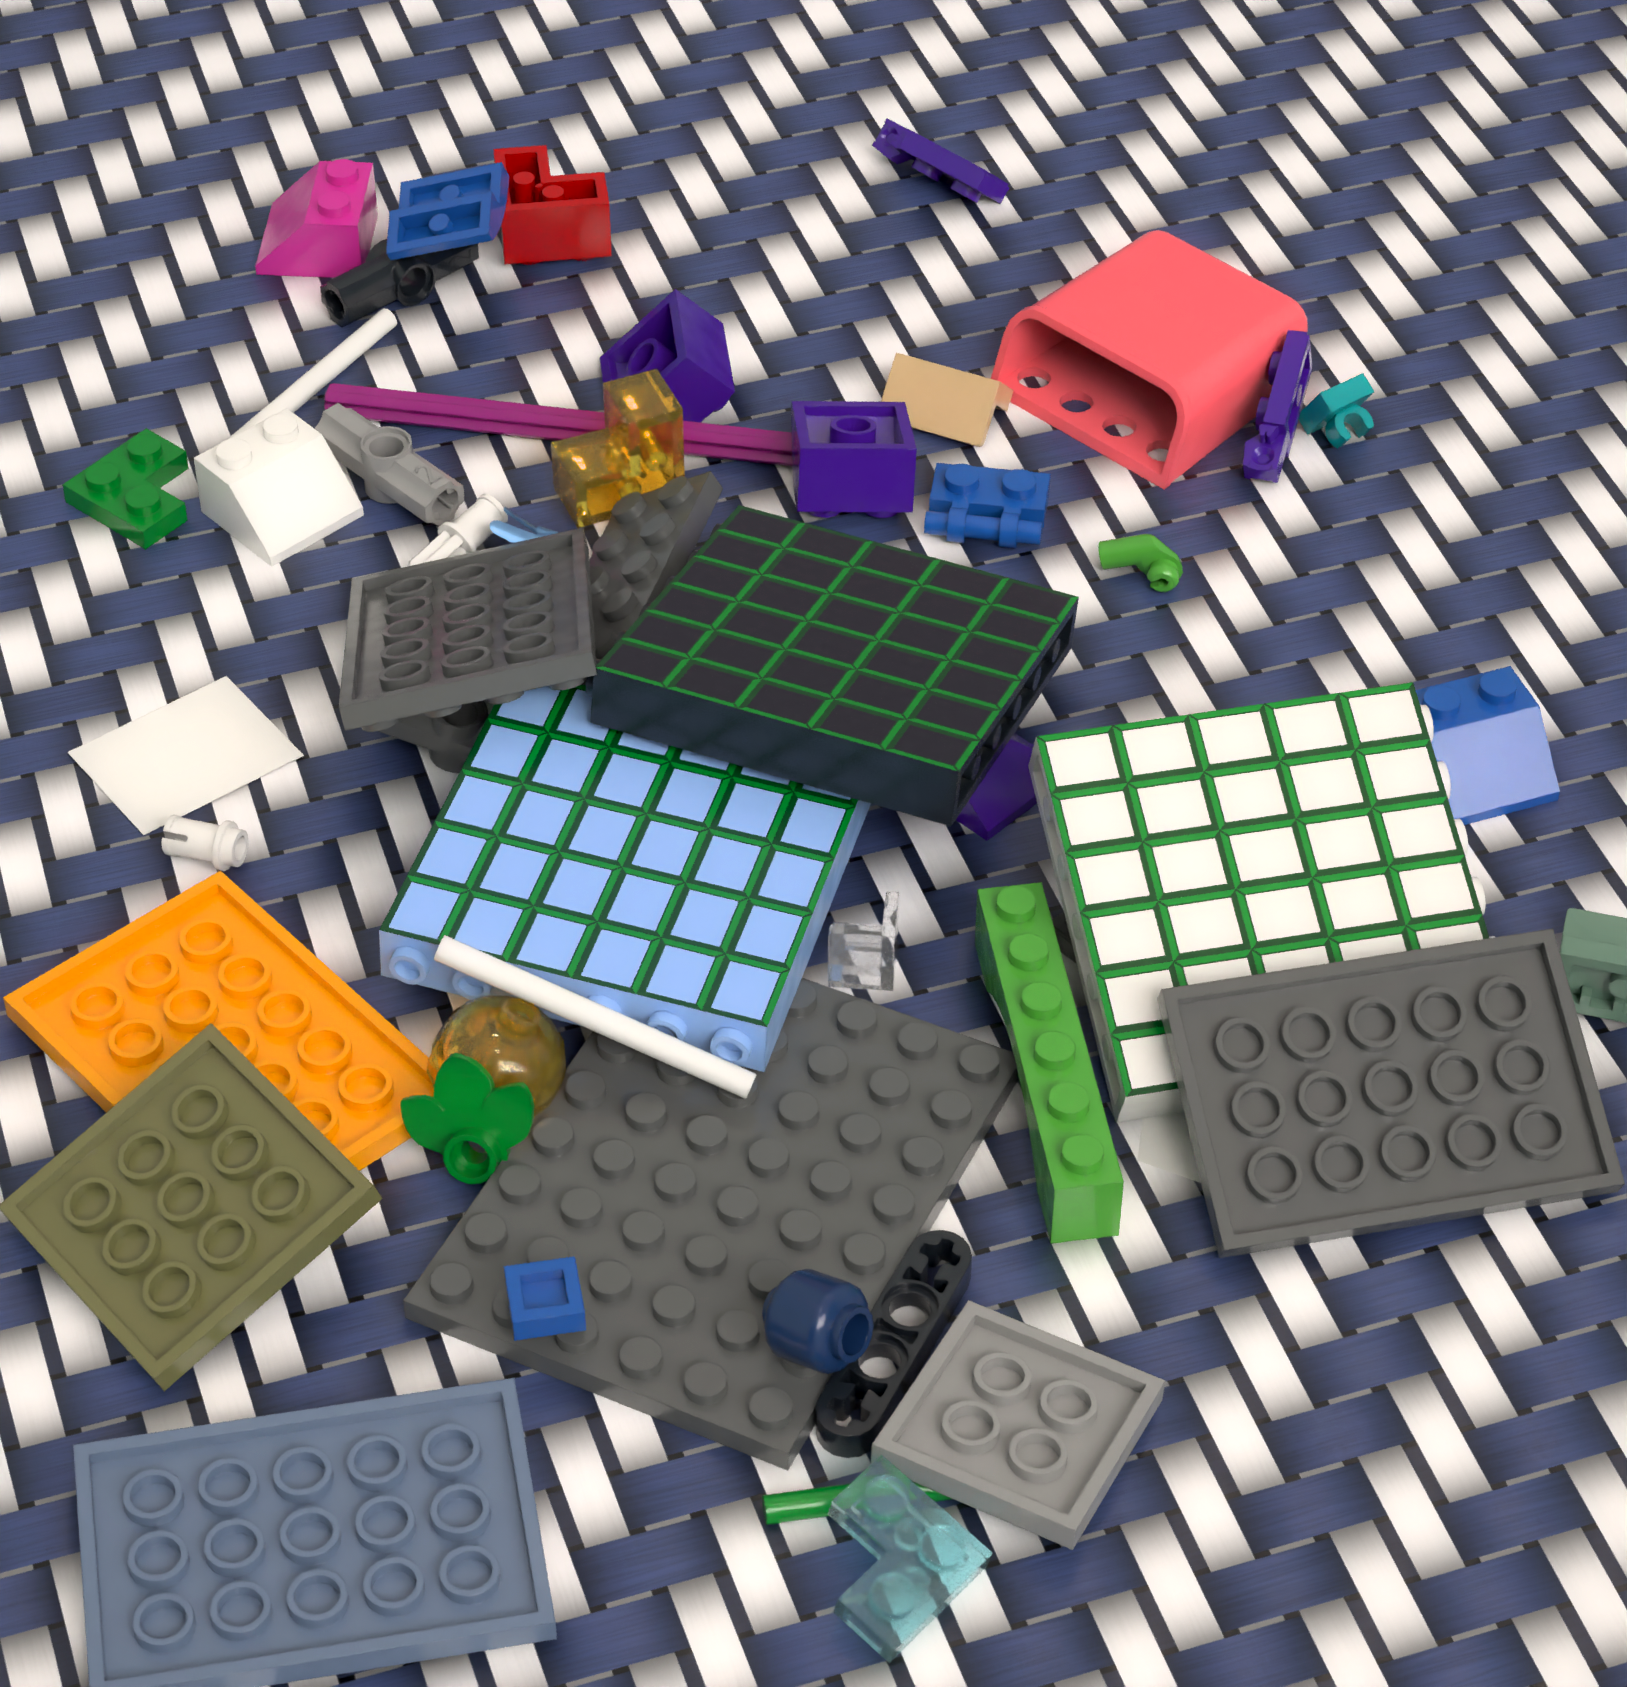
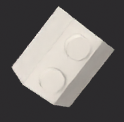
(276, 487)

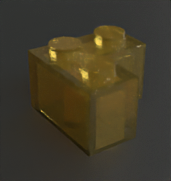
(632, 454)

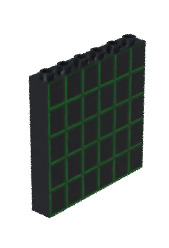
(836, 663)

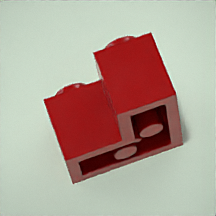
(552, 214)

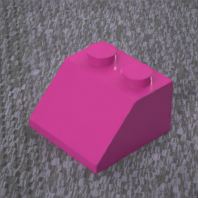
(321, 222)

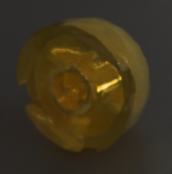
(509, 1041)

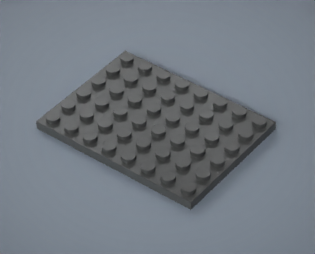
(709, 1199)

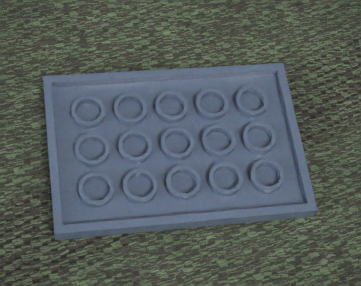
(311, 1542)

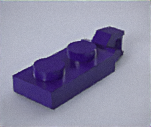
(933, 160)
(1279, 413)

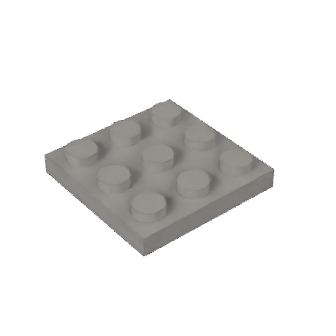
(1019, 1423)

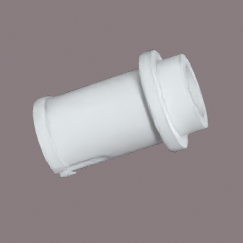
(209, 842)

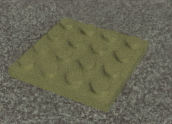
(189, 1205)

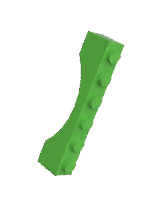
(1066, 1119)

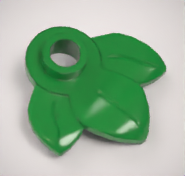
(471, 1110)

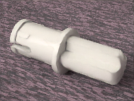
(464, 533)

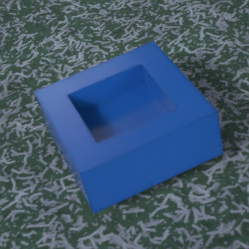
(544, 1298)

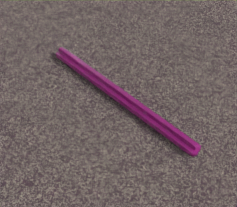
(546, 422)

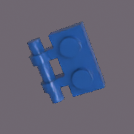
(987, 504)

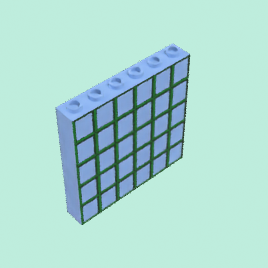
(625, 876)

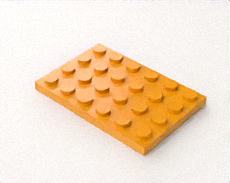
(227, 963)

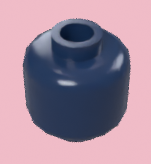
(817, 1321)

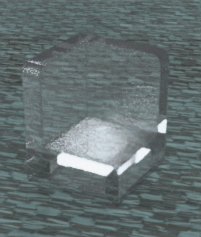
(865, 953)

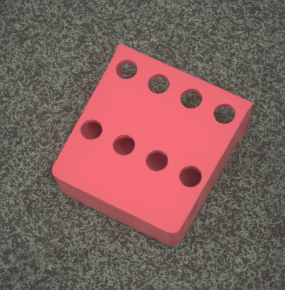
(1152, 345)

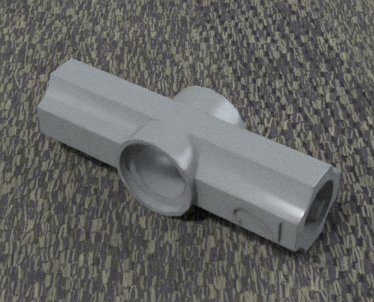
(390, 465)

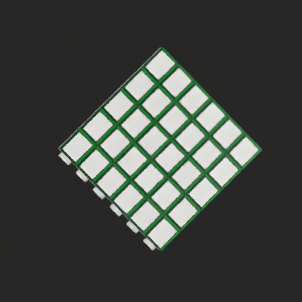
(1244, 854)

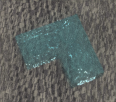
(919, 1552)

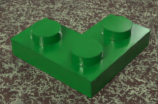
(127, 492)

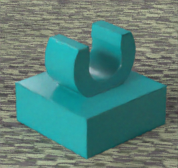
(1338, 406)

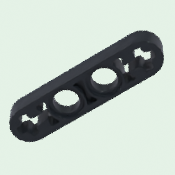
(900, 1343)

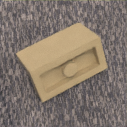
(945, 398)

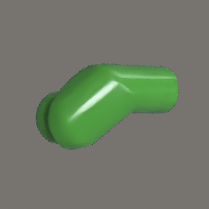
(1148, 554)

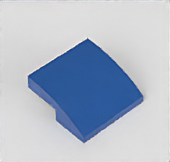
(448, 211)

